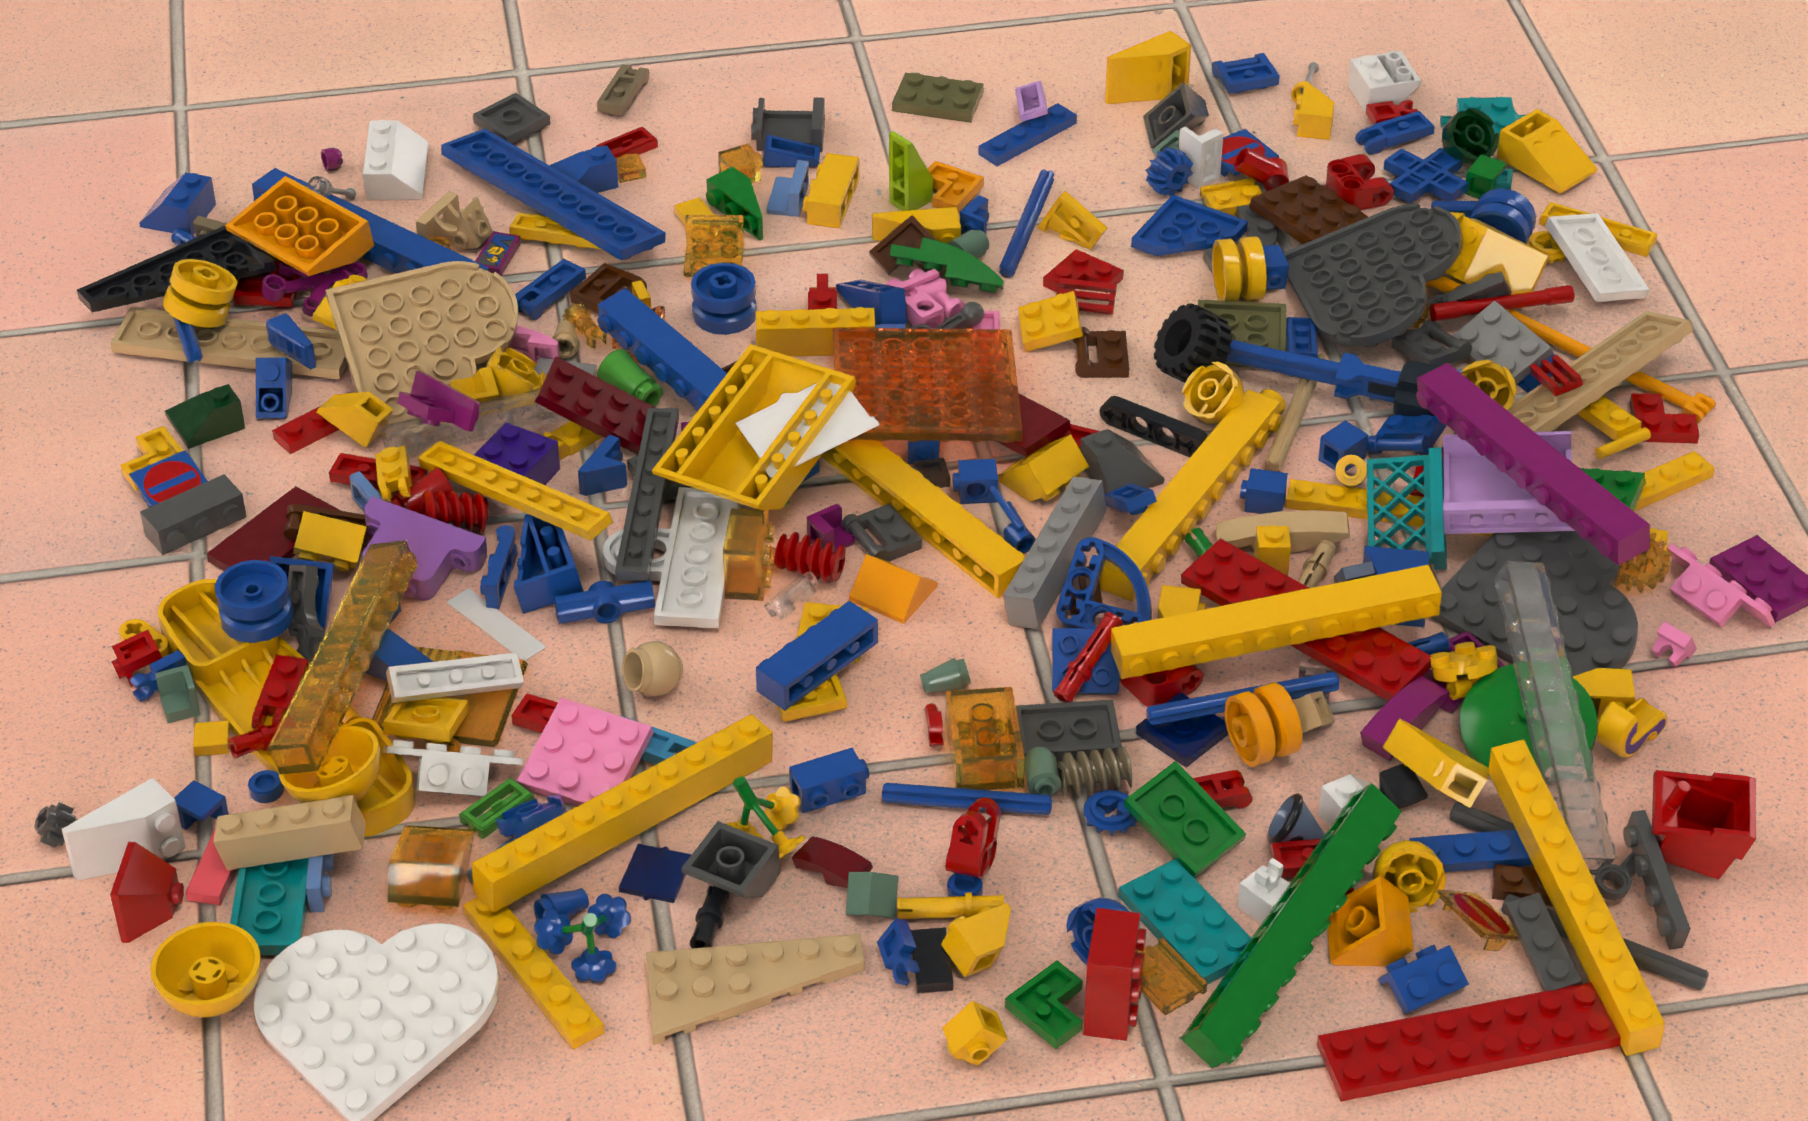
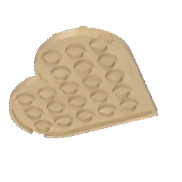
(424, 321)

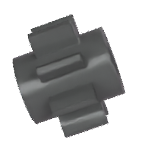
(51, 822)

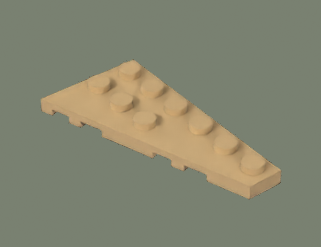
(734, 979)

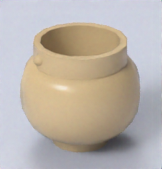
(652, 669)

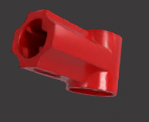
(1268, 171)

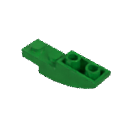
(959, 265)

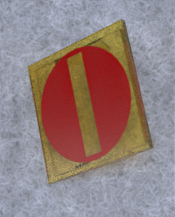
(1479, 917)

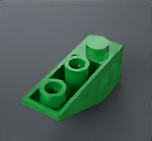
(734, 195)

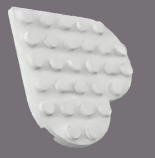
(372, 1015)

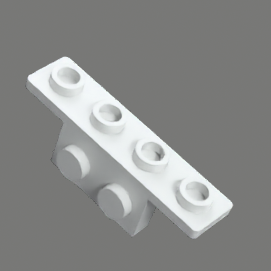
(452, 771)

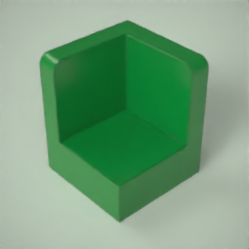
(1483, 175)

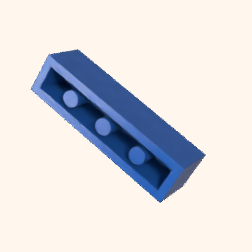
(816, 655)

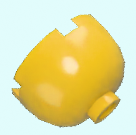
(514, 372)
(1492, 380)
(1212, 392)
(1412, 870)

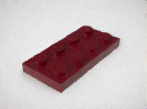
(593, 404)

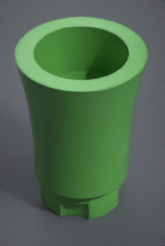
(624, 373)

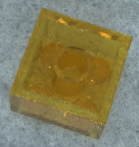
(748, 554)

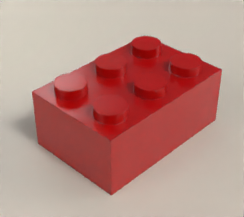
(1114, 974)

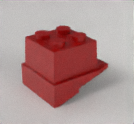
(1703, 819)

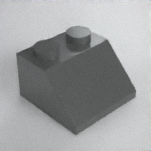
(735, 861)

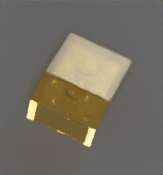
(429, 866)

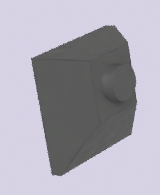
(1177, 110)
(1117, 462)

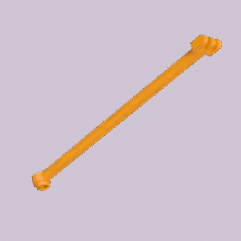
(1698, 405)

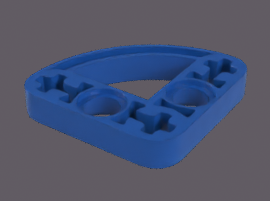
(1090, 609)

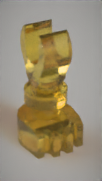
(582, 320)

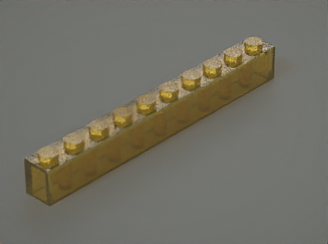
(342, 658)

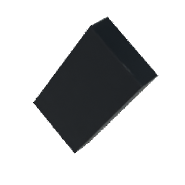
(932, 960)

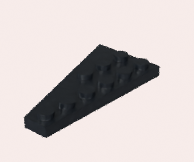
(152, 276)

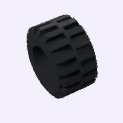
(1191, 340)

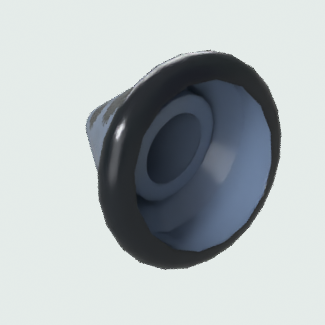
(1293, 822)

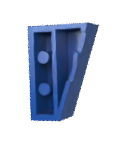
(544, 565)

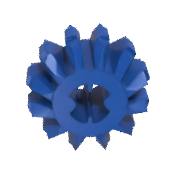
(1169, 171)

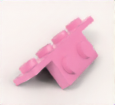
(1712, 595)

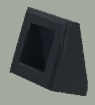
(1401, 786)

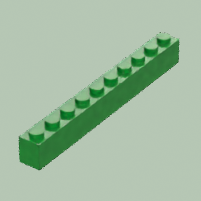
(1291, 926)

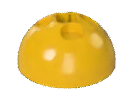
(345, 771)
(206, 968)

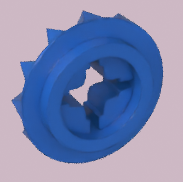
(1106, 802)

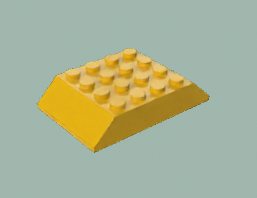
(717, 456)

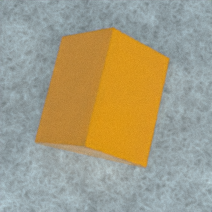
(890, 589)

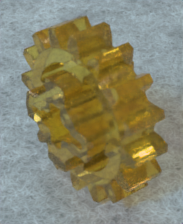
(1648, 569)

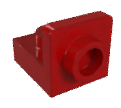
(135, 654)

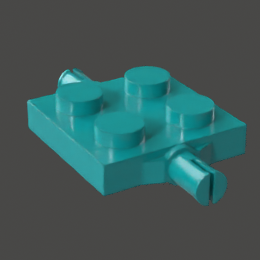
(1497, 108)

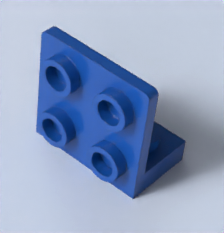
(1066, 646)

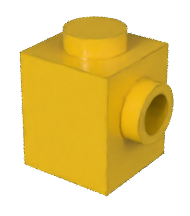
(974, 1033)

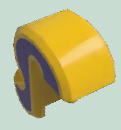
(1629, 728)

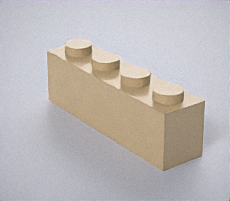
(289, 832)

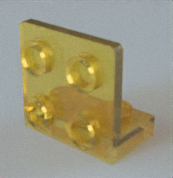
(713, 241)

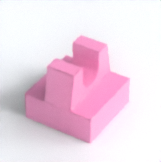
(1673, 639)

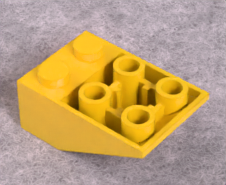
(1148, 69)
(1544, 151)

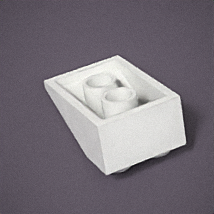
(139, 816)

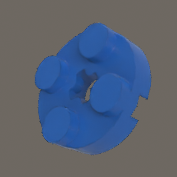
(529, 815)

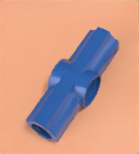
(604, 602)

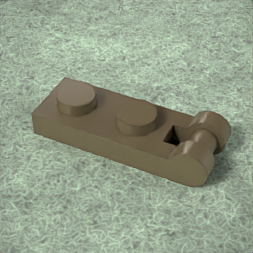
(622, 90)

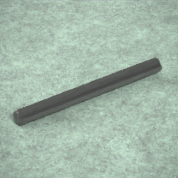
(1647, 958)

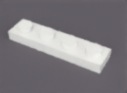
(454, 677)

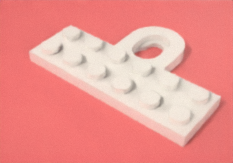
(692, 565)

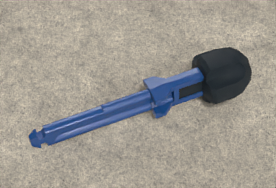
(1348, 376)

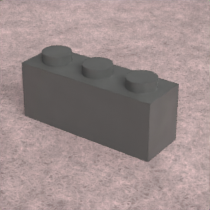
(193, 514)

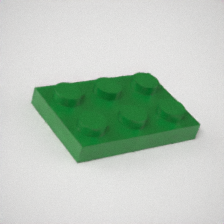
(1184, 819)

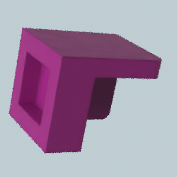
(827, 526)

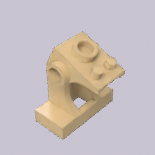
(462, 227)

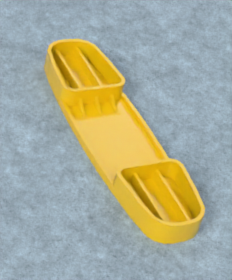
(232, 678)

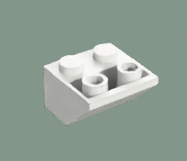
(1382, 78)

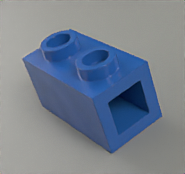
(828, 779)

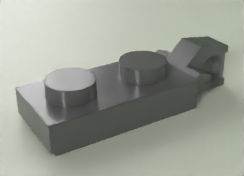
(1489, 286)

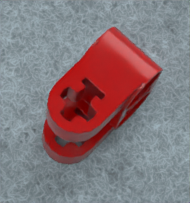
(1352, 182)
(1164, 685)
(975, 844)

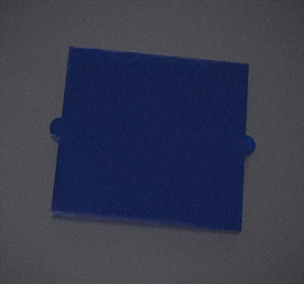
(654, 873)

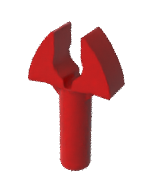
(935, 725)

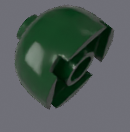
(1469, 136)

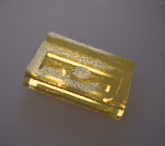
(1169, 978)

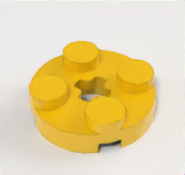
(1464, 661)

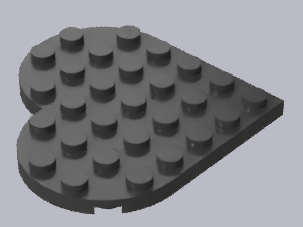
(1373, 274)
(1592, 613)

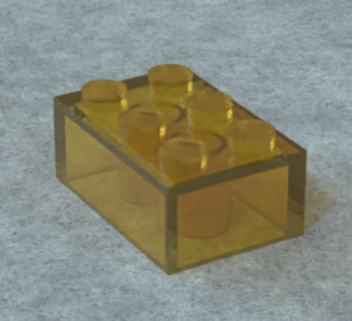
(984, 739)

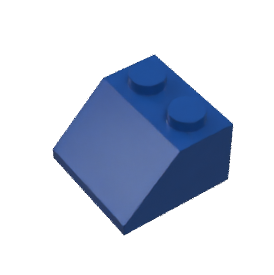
(181, 204)

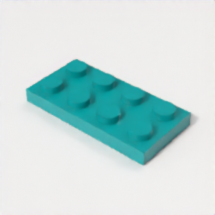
(272, 903)
(1186, 918)

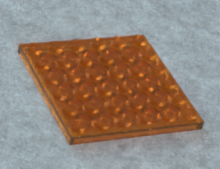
(933, 382)

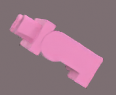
(927, 298)

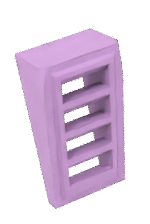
(1031, 101)

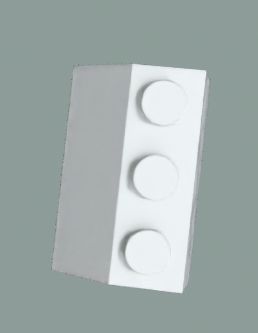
(394, 162)

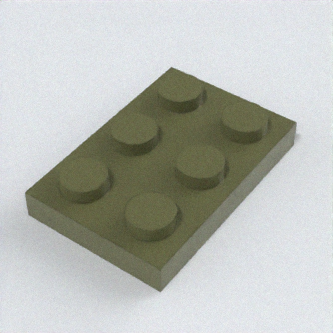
(938, 97)

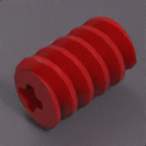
(455, 509)
(805, 558)

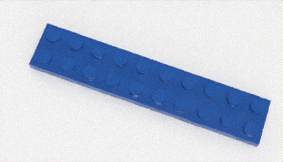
(554, 194)

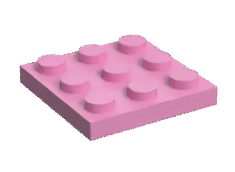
(584, 753)

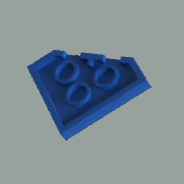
(1186, 227)

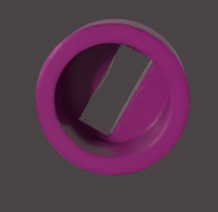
(331, 158)

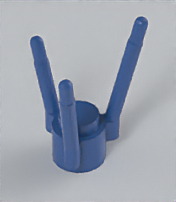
(1016, 532)

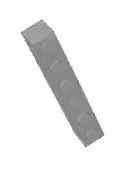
(1050, 557)

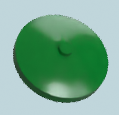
(1496, 716)

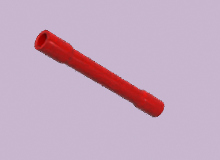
(1547, 297)

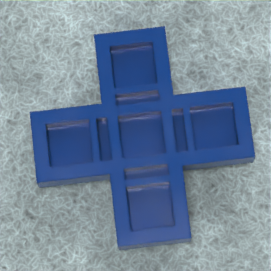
(1430, 175)

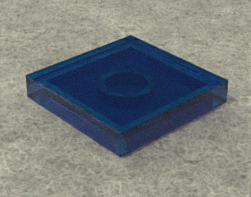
(1184, 739)

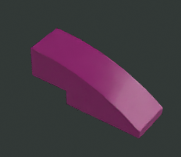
(1412, 704)

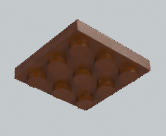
(1305, 209)

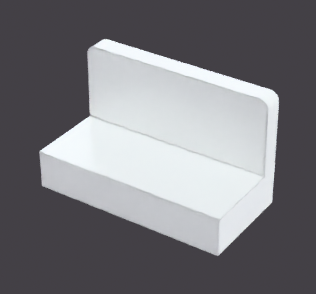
(1204, 153)

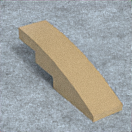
(1305, 528)

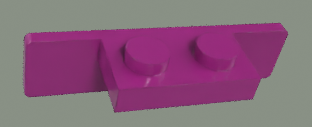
(439, 403)

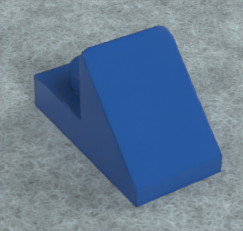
(603, 469)

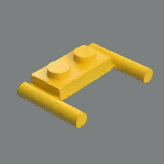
(1616, 424)

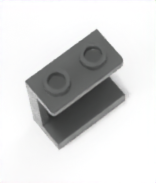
(791, 125)

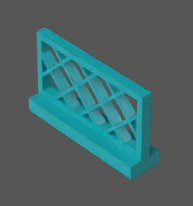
(1433, 502)

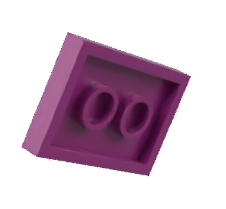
(1765, 575)

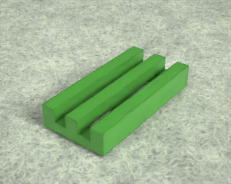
(486, 822)

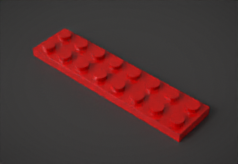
(1366, 657)
(1467, 1041)

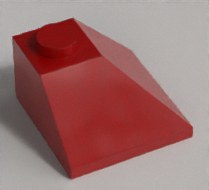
(144, 892)

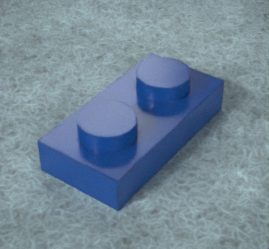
(1130, 499)

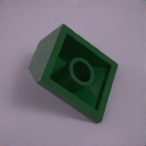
(207, 416)

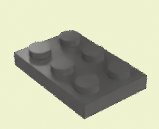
(1069, 727)

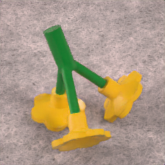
(779, 812)

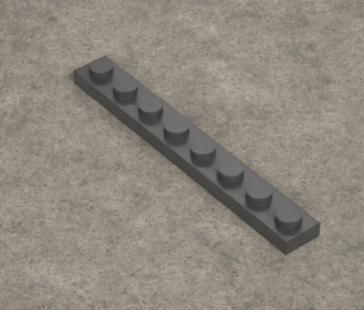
(646, 497)

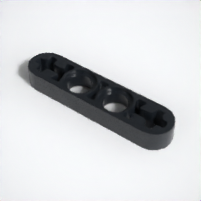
(1123, 413)

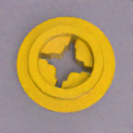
(1541, 241)

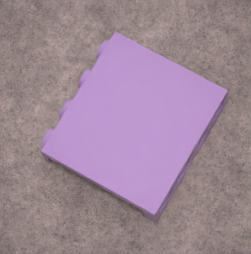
(1488, 500)

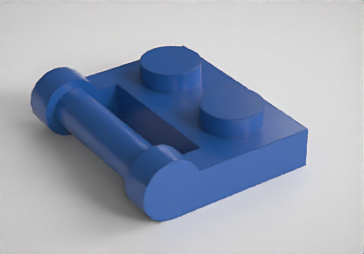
(1246, 73)
(1406, 434)

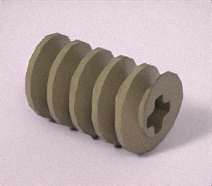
(1095, 770)

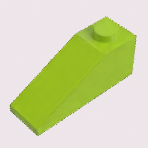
(908, 176)

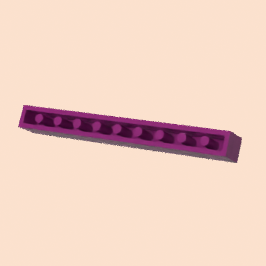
(1534, 464)

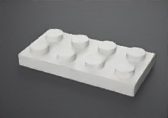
(1597, 257)

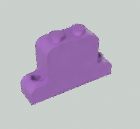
(435, 544)

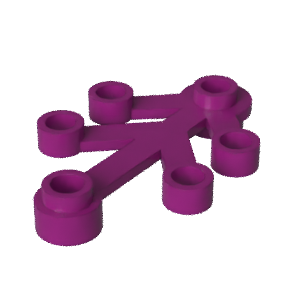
(275, 286)

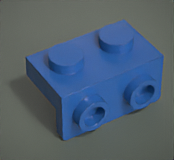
(1425, 979)

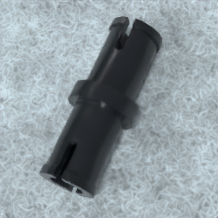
(709, 917)

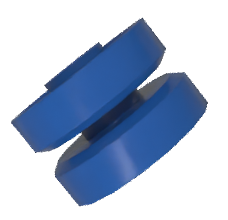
(1506, 212)
(724, 298)
(254, 601)

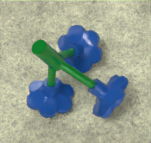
(604, 917)

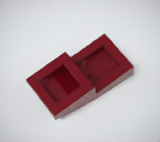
(831, 860)

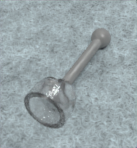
(324, 187)

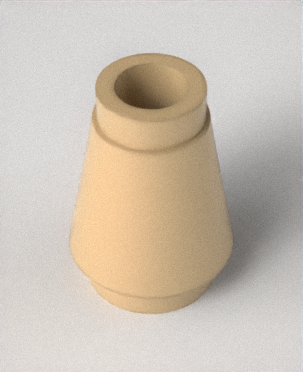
(567, 339)

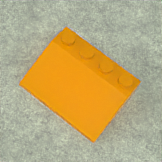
(303, 228)

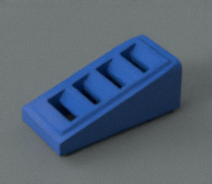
(786, 152)
(290, 340)

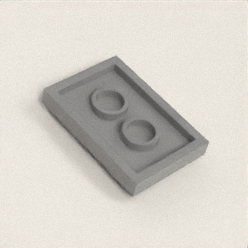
(1505, 340)

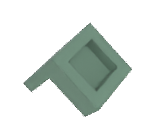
(177, 694)
(872, 894)

